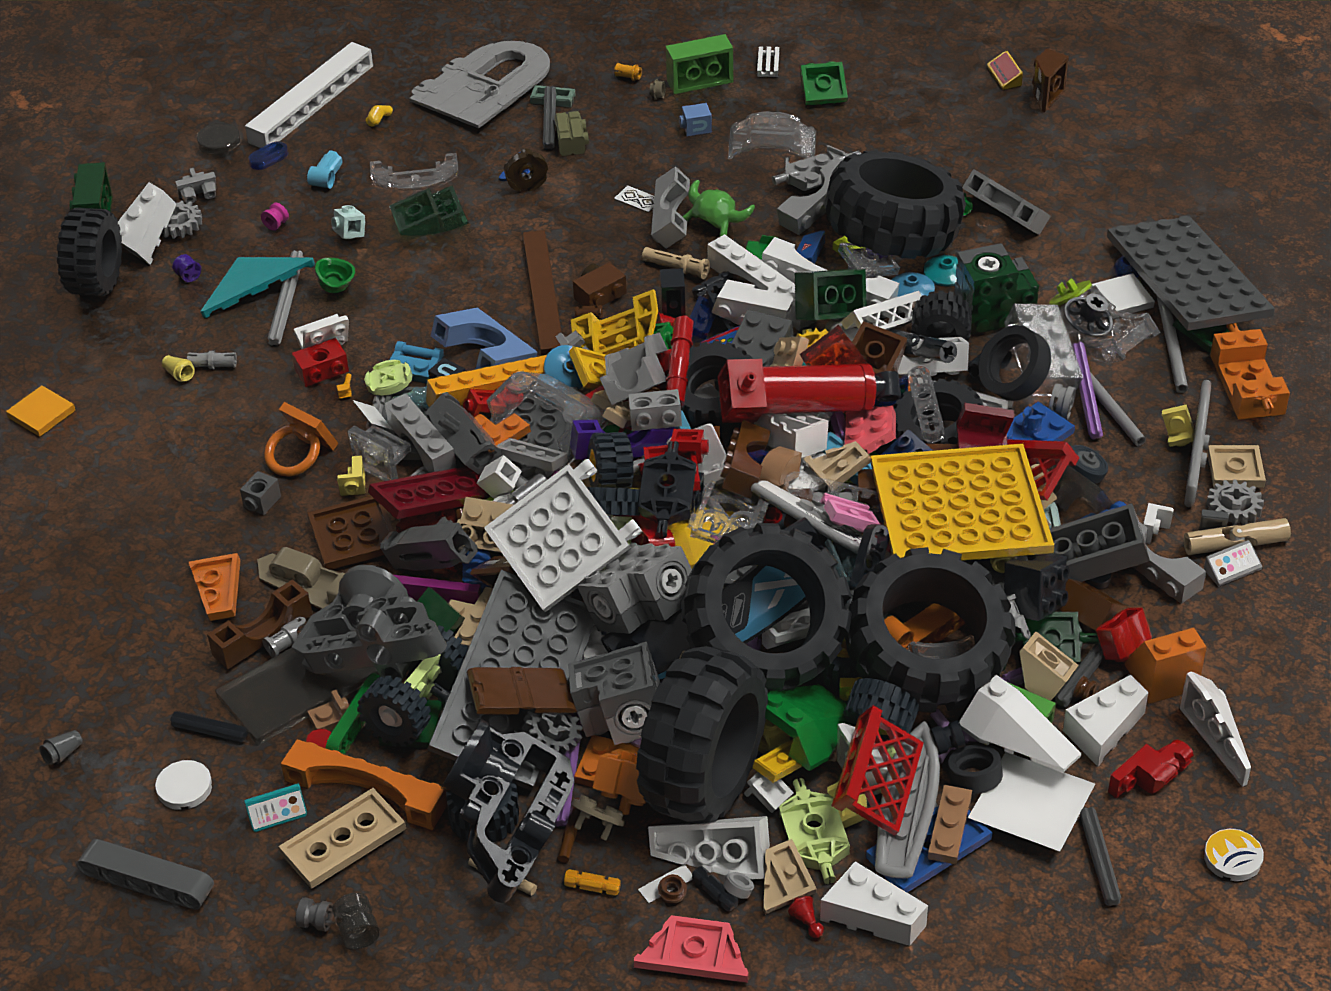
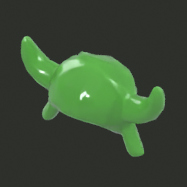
(715, 207)

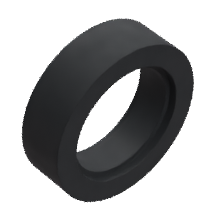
(1032, 376)

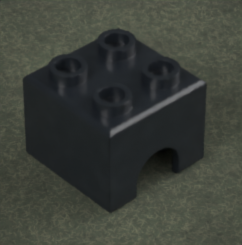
(1037, 584)

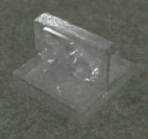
(866, 259)
(379, 450)

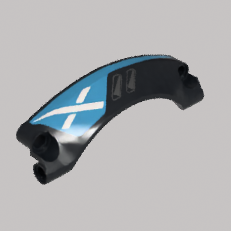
(749, 606)

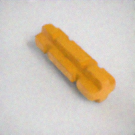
(592, 882)

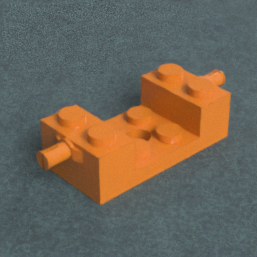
(1245, 373)

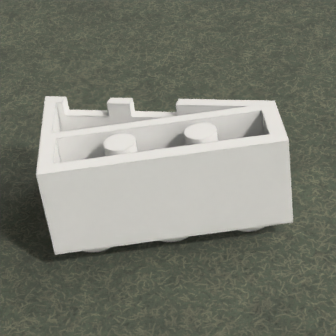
(145, 221)
(739, 297)
(796, 432)
(1105, 717)
(875, 905)

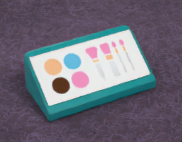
(276, 807)

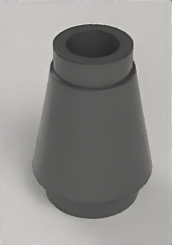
(59, 747)

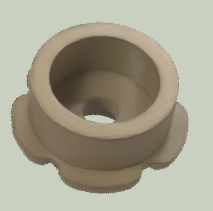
(657, 89)

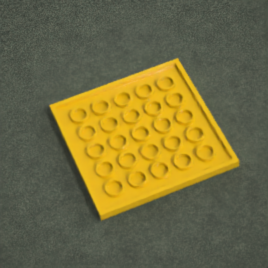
(962, 502)

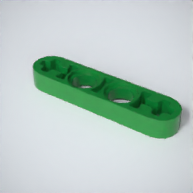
(350, 723)

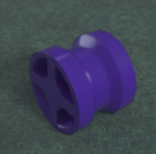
(186, 268)

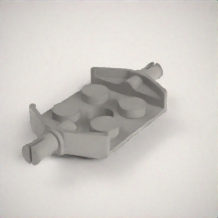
(805, 172)

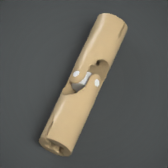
(1257, 533)

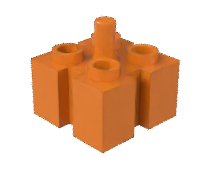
(618, 775)

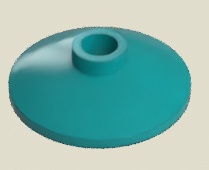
(942, 270)

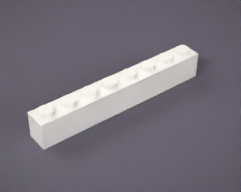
(309, 95)

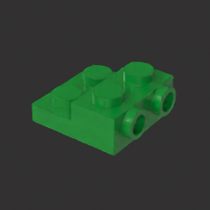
(823, 83)

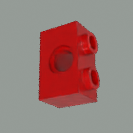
(320, 362)

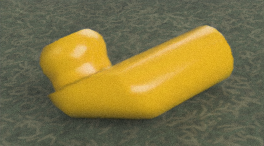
(377, 113)

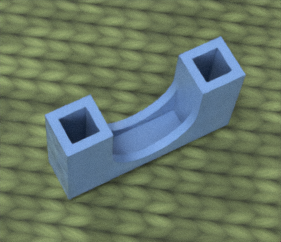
(479, 328)

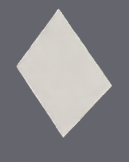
(1033, 802)

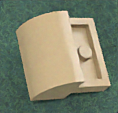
(477, 515)

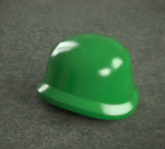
(334, 274)

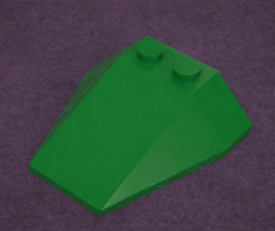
(812, 720)

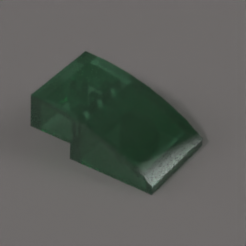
(429, 212)

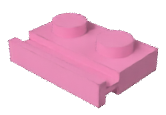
(848, 512)

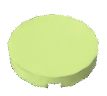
(388, 377)

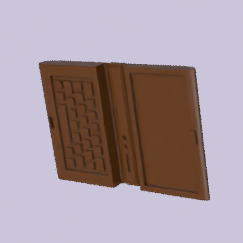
(508, 689)

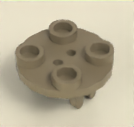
(609, 815)

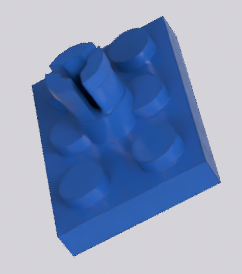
(1040, 424)

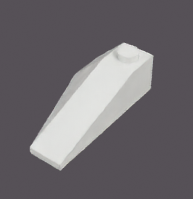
(1211, 716)
(1010, 720)
(717, 846)

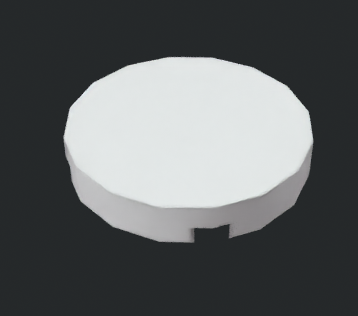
(183, 784)

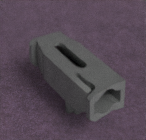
(463, 433)
(429, 547)

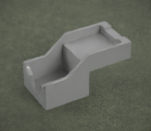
(634, 369)

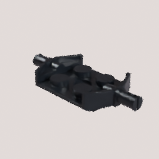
(667, 503)

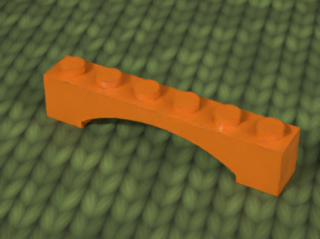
(313, 764)

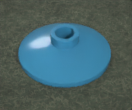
(913, 282)
(556, 366)

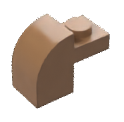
(779, 464)

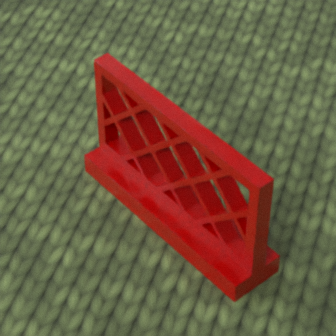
(1048, 454)
(857, 763)

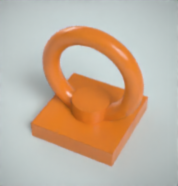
(305, 428)

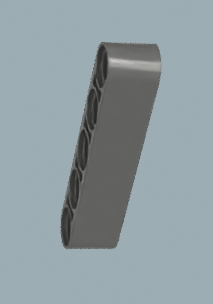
(145, 874)

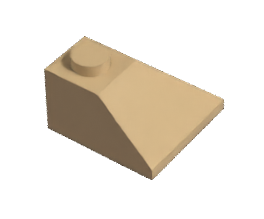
(1045, 667)

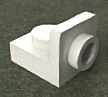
(1157, 517)
(769, 793)

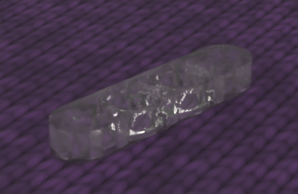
(927, 403)
(834, 488)

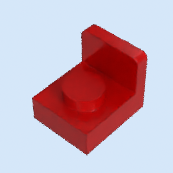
(477, 402)
(691, 440)

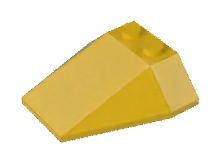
(619, 330)

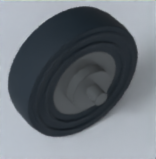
(1090, 464)

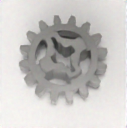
(183, 220)
(1237, 500)

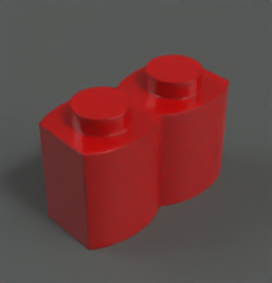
(1123, 634)

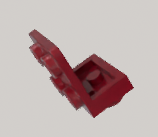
(983, 426)

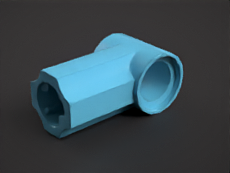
(325, 172)

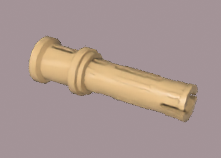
(687, 262)

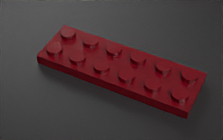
(427, 492)

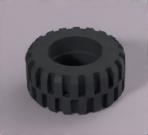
(89, 251)
(705, 365)
(950, 400)

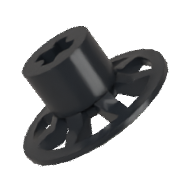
(1091, 310)

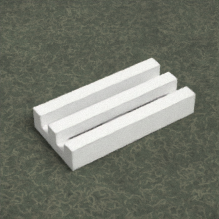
(768, 53)

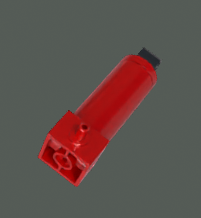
(755, 390)

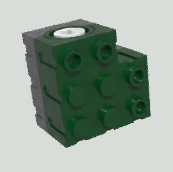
(993, 285)

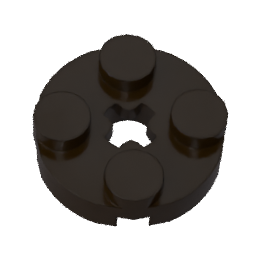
(526, 160)

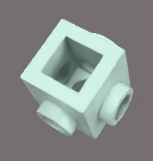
(348, 222)

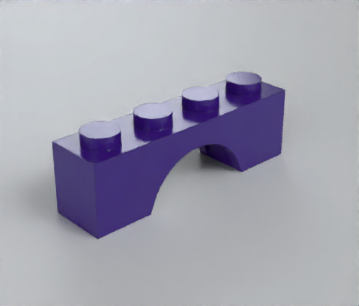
(583, 430)

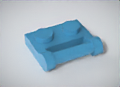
(418, 366)

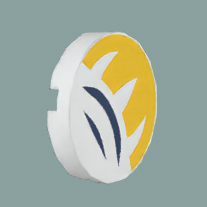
(1233, 854)

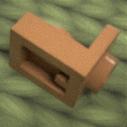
(329, 714)

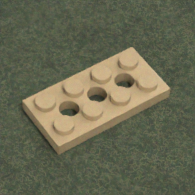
(342, 853)

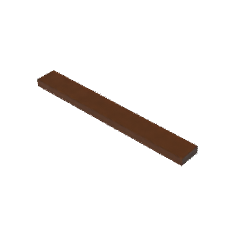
(542, 290)

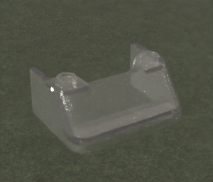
(550, 391)

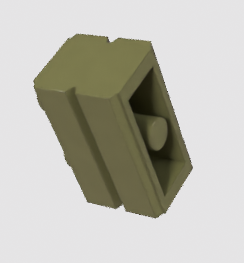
(571, 133)

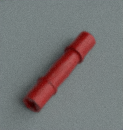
(679, 358)

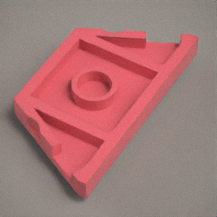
(871, 427)
(694, 949)

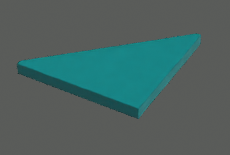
(252, 276)

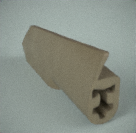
(304, 570)

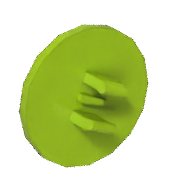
(1073, 291)

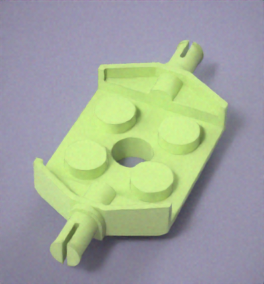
(817, 846)

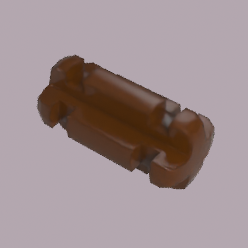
(598, 312)

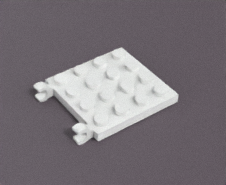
(559, 535)

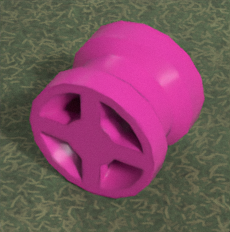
(274, 216)

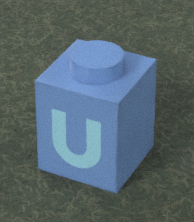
(696, 119)

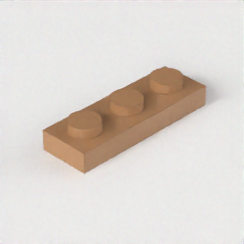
(950, 824)

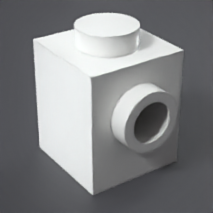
(499, 477)

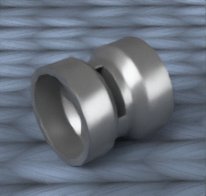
(313, 914)

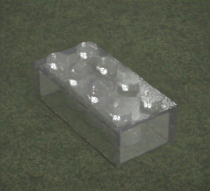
(1048, 323)

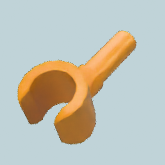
(344, 389)

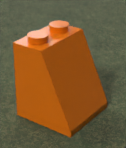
(1164, 662)

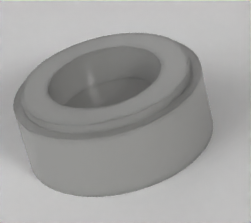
(738, 885)

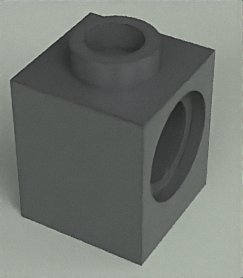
(260, 493)

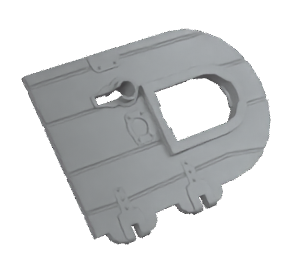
(475, 99)

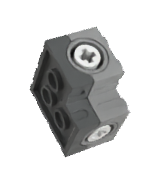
(637, 588)
(614, 692)

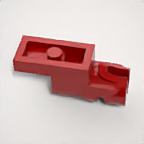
(1151, 768)

